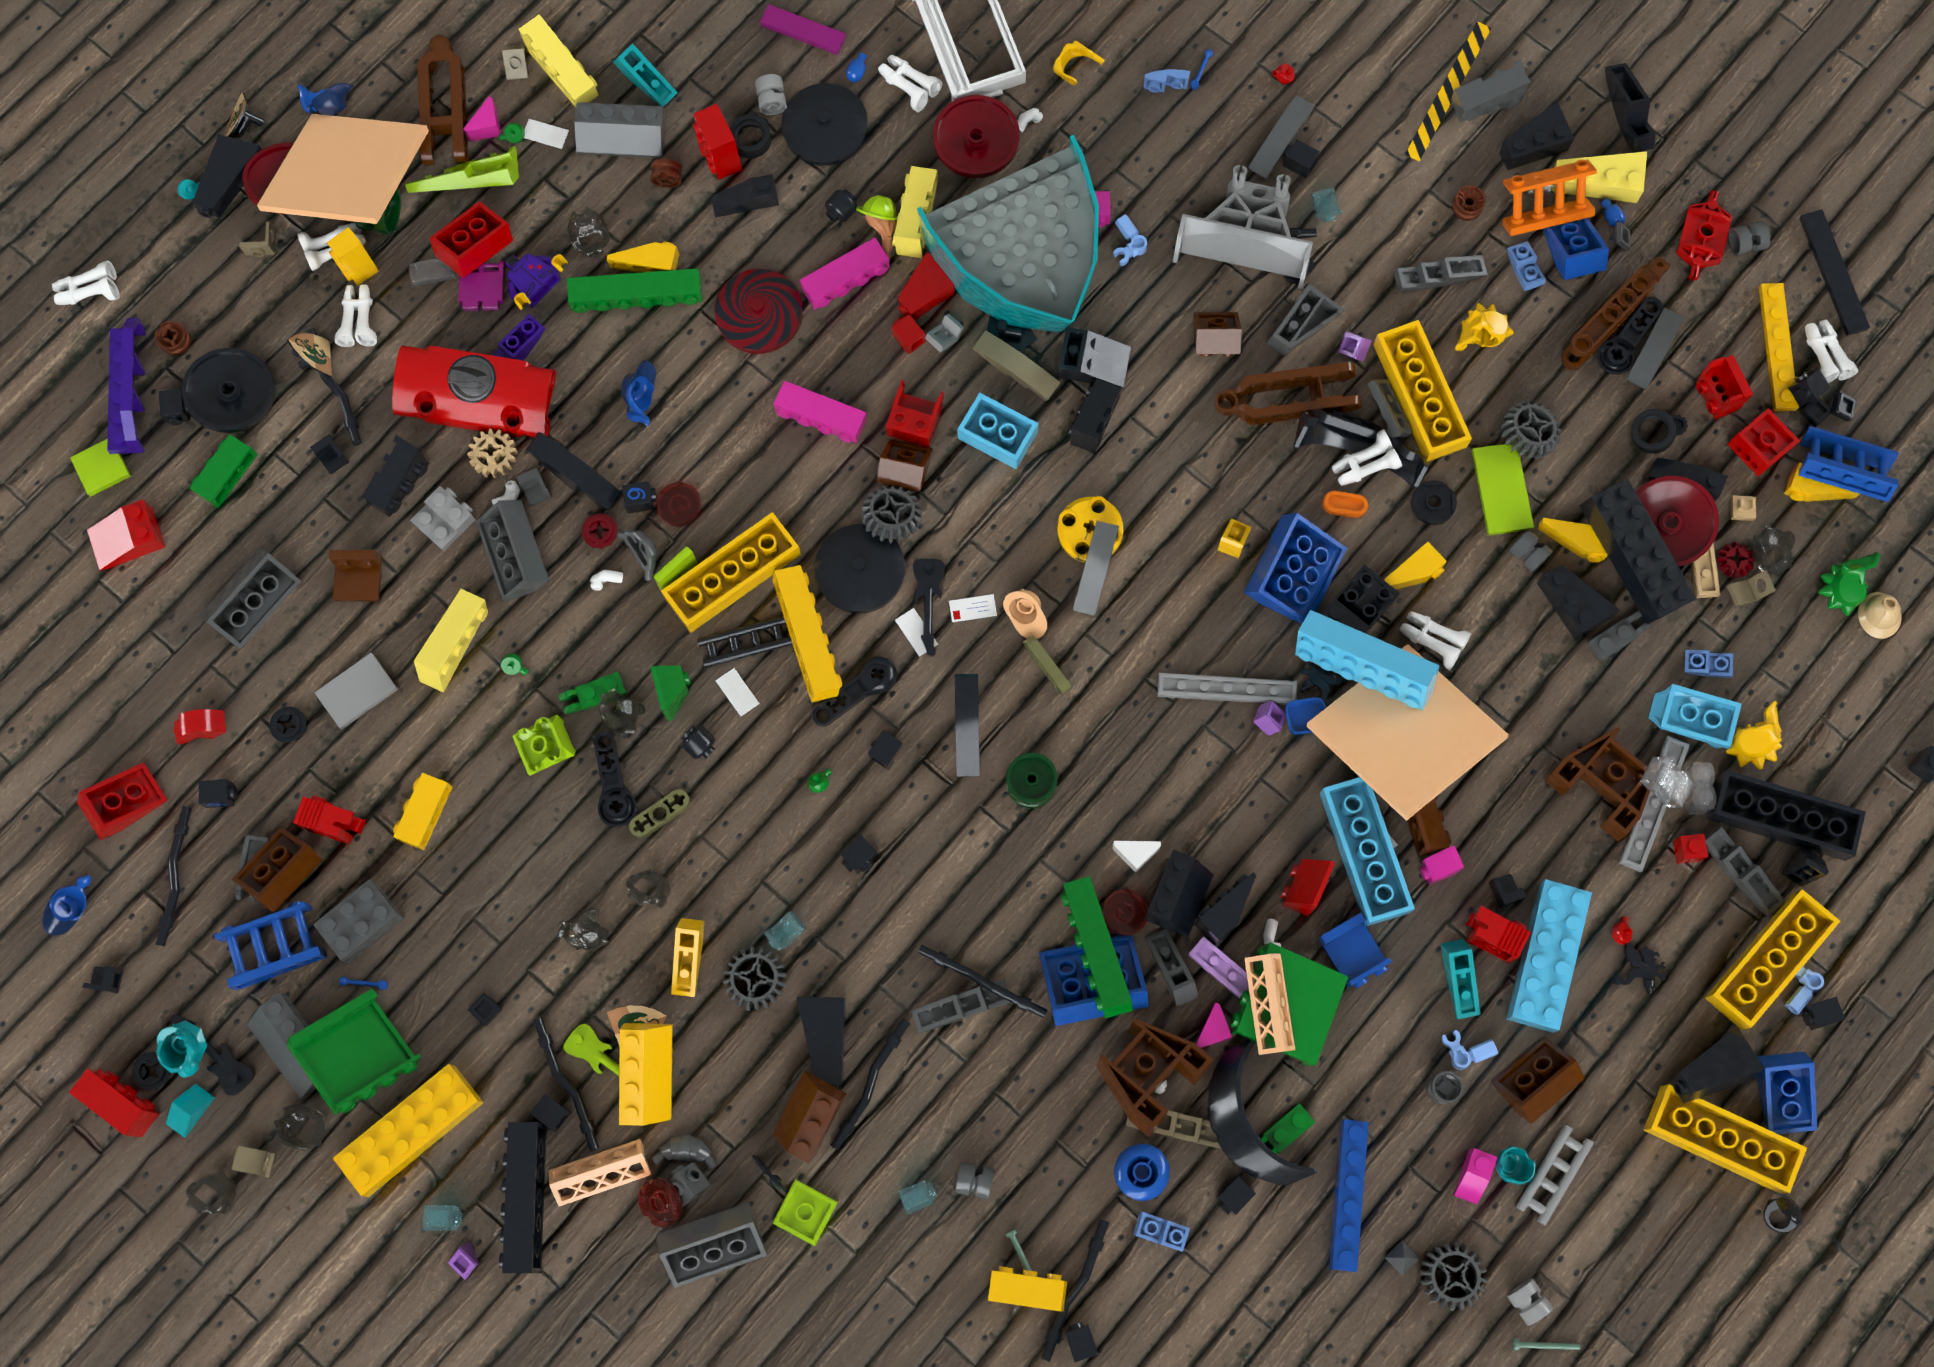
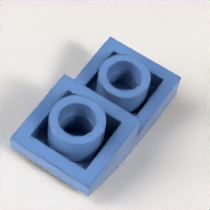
(1157, 80)
(1525, 266)
(1708, 664)
(1161, 1231)

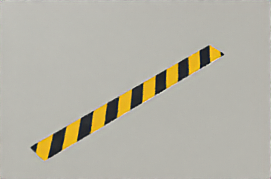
(1443, 98)

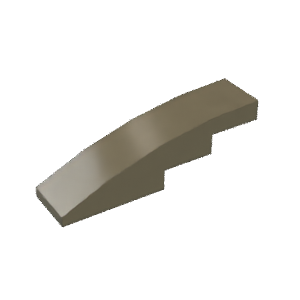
(1016, 365)
(1185, 1128)

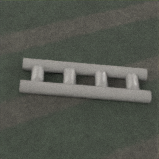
(1569, 1172)

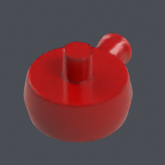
(1284, 74)
(1621, 931)

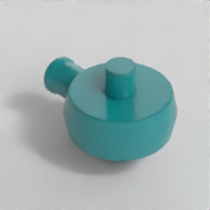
(187, 189)

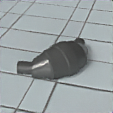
(642, 548)
(685, 1149)

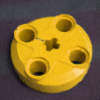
(1085, 519)

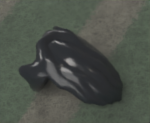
(1788, 1208)

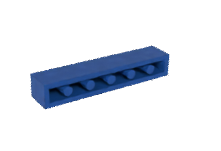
(1348, 1195)

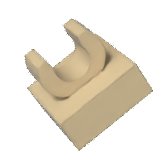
(1743, 508)

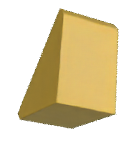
(1234, 538)

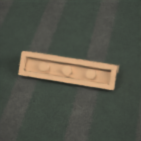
(1277, 1006)
(596, 1168)

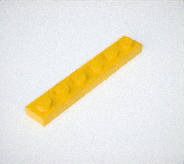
(1778, 345)

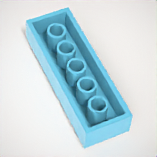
(1366, 660)
(1366, 851)
(1549, 956)

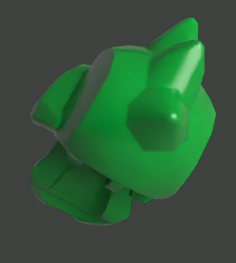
(1847, 583)

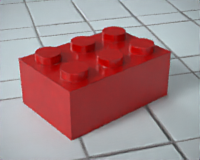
(716, 142)
(471, 239)
(115, 1102)

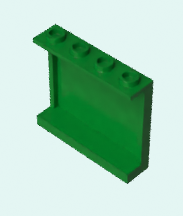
(1312, 1002)
(352, 1053)

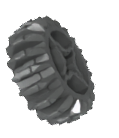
(1534, 422)
(886, 522)
(753, 988)
(1460, 1268)

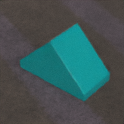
(188, 1109)

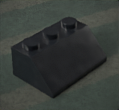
(1179, 894)

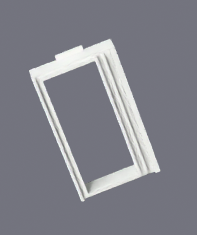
(950, 60)

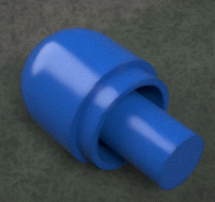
(856, 68)
(1612, 213)

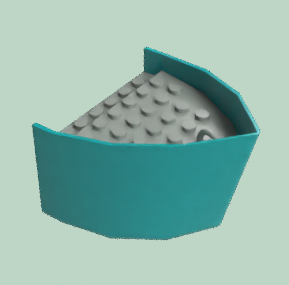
(1022, 242)

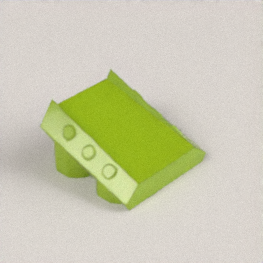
(543, 744)

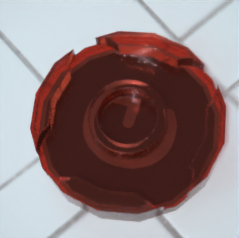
(679, 504)
(1124, 912)
(660, 1202)

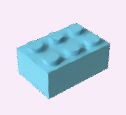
(997, 430)

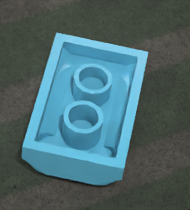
(1696, 715)

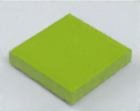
(99, 468)
(675, 568)
(805, 1212)

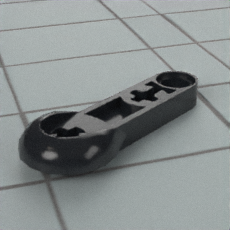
(1626, 341)
(859, 688)
(612, 786)

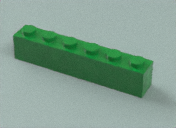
(634, 290)
(1097, 948)

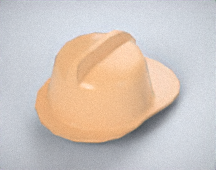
(1026, 613)

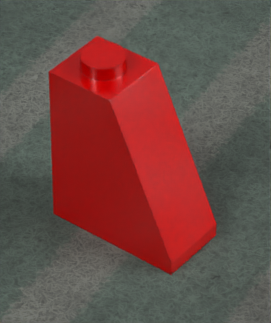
(925, 289)

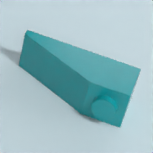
(644, 75)
(1461, 977)

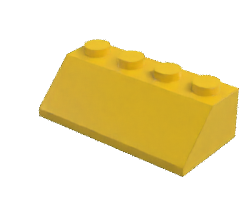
(645, 1073)

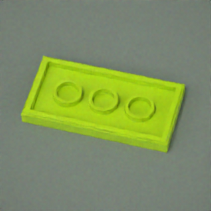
(1502, 489)

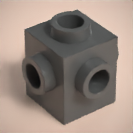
(688, 1182)

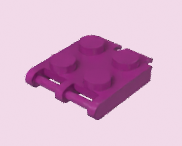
(483, 288)

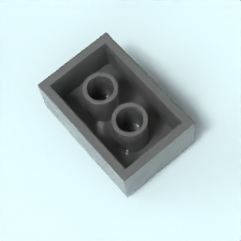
(358, 921)

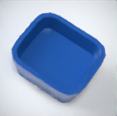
(1302, 711)

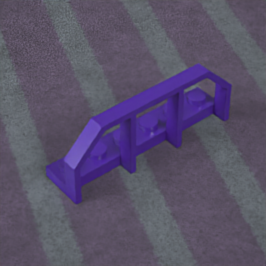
(122, 396)

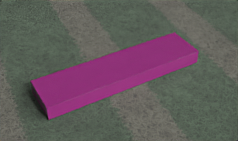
(803, 29)

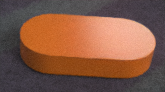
(1345, 504)

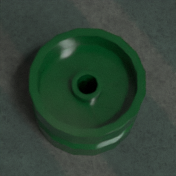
(389, 218)
(1031, 794)

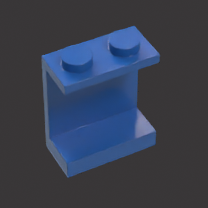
(1354, 951)

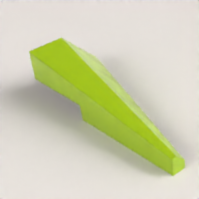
(484, 172)

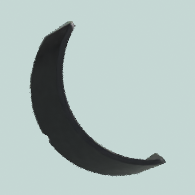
(1355, 435)
(1234, 1129)

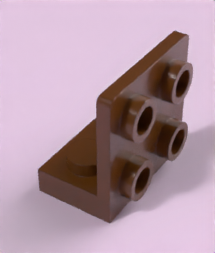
(356, 575)

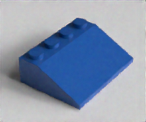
(1295, 568)
(1069, 987)

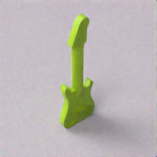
(586, 1045)

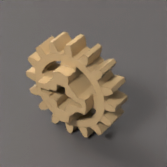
(501, 456)

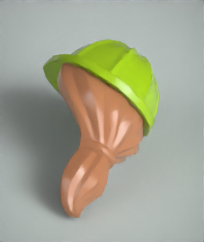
(881, 215)

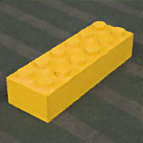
(1422, 390)
(731, 572)
(1772, 960)
(408, 1130)
(1726, 1140)

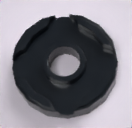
(1429, 514)

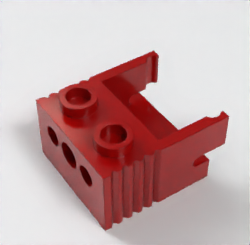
(1723, 387)
(913, 418)
(1763, 442)
(327, 820)
(1497, 934)

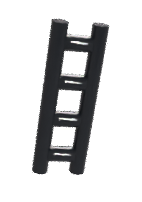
(737, 653)

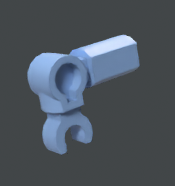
(1137, 242)
(1811, 983)
(1461, 1058)

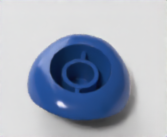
(1142, 1172)

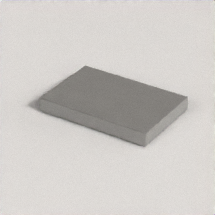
(356, 691)

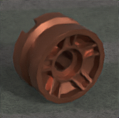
(666, 173)
(1475, 198)
(181, 338)

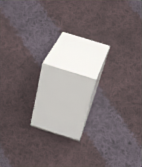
(1136, 852)

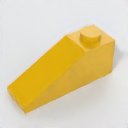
(646, 258)
(1809, 490)
(1575, 537)
(1418, 568)
(687, 956)

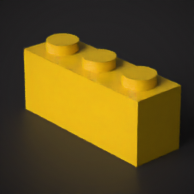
(351, 257)
(422, 811)
(1027, 1289)

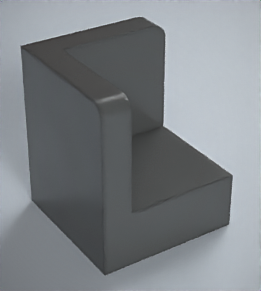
(534, 486)

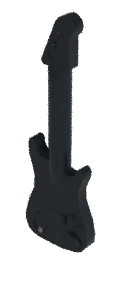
(928, 577)
(232, 1074)

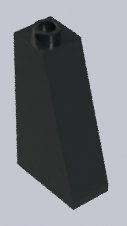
(223, 175)
(825, 1035)
(1718, 1068)

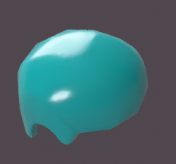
(1515, 1165)

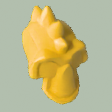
(1484, 328)
(1759, 741)

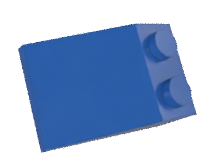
(1577, 248)
(1788, 1092)

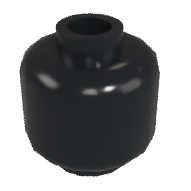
(840, 206)
(698, 742)

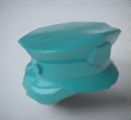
(181, 1048)

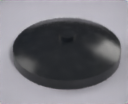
(825, 124)
(228, 390)
(859, 570)

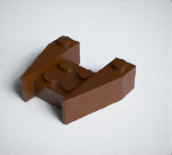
(1612, 774)
(1145, 1067)

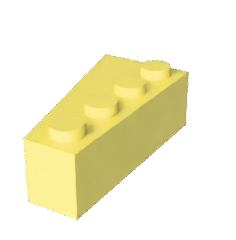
(558, 61)
(1617, 177)
(919, 192)
(450, 640)

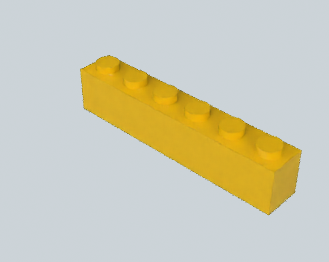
(806, 633)

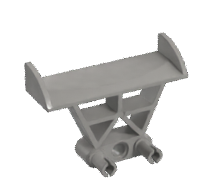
(1248, 230)

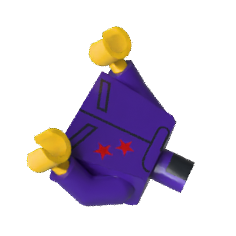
(532, 277)

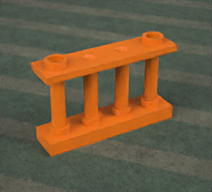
(1553, 215)

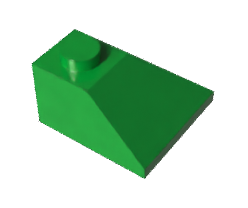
(671, 688)

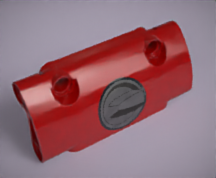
(472, 390)

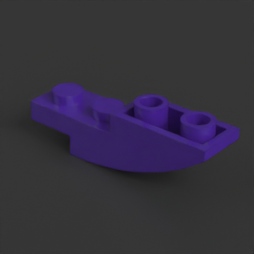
(520, 340)

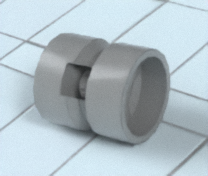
(770, 94)
(1531, 1304)

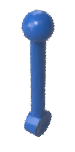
(1195, 83)
(383, 985)

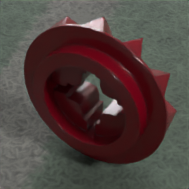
(591, 525)
(1729, 566)

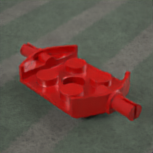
(1703, 250)

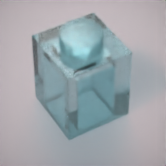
(917, 1197)
(441, 1218)

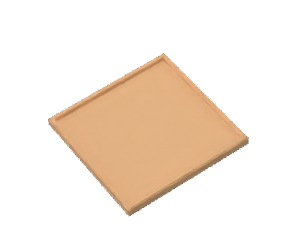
(343, 168)
(1403, 750)

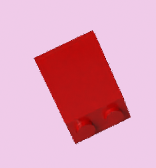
(125, 535)
(120, 800)
(1307, 885)

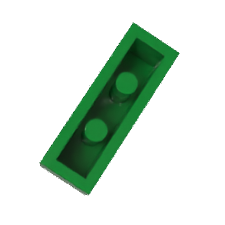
(223, 471)

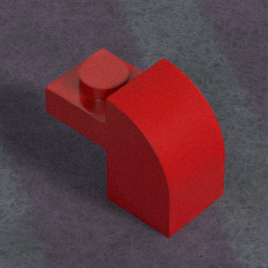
(199, 724)

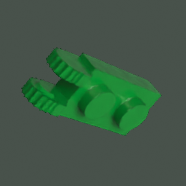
(590, 693)
(1288, 1128)

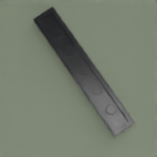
(1834, 272)

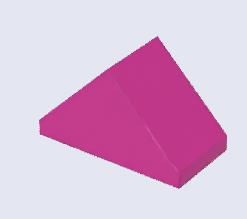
(484, 122)
(1215, 1028)

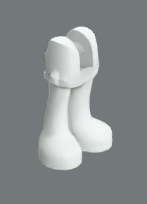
(919, 97)
(312, 245)
(69, 289)
(363, 334)
(1817, 340)
(1381, 446)
(1448, 652)

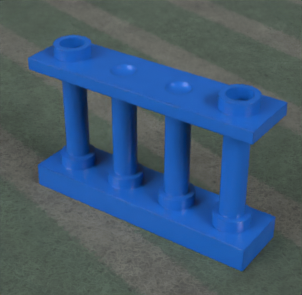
(1844, 476)
(288, 961)

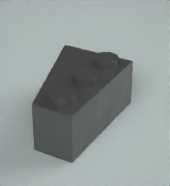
(1492, 94)
(1304, 319)

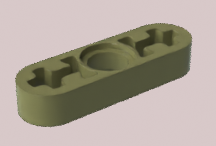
(1047, 665)
(670, 798)

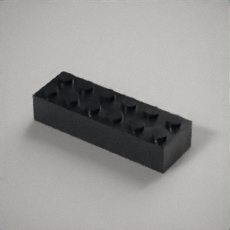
(1637, 551)
(1787, 815)
(523, 1197)

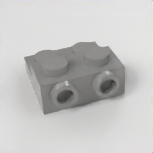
(443, 518)

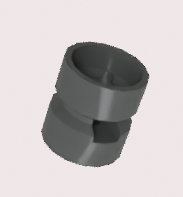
(1750, 237)
(1531, 551)
(1445, 1088)
(974, 1181)

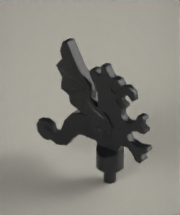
(1319, 678)
(1644, 969)
(774, 1180)

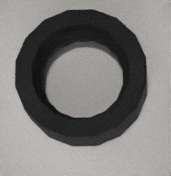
(751, 120)
(1653, 414)

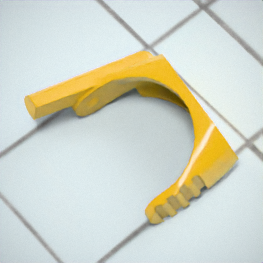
(1069, 52)

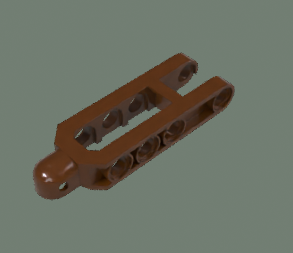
(442, 50)
(1603, 323)
(1234, 401)

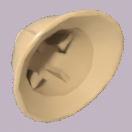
(1880, 615)

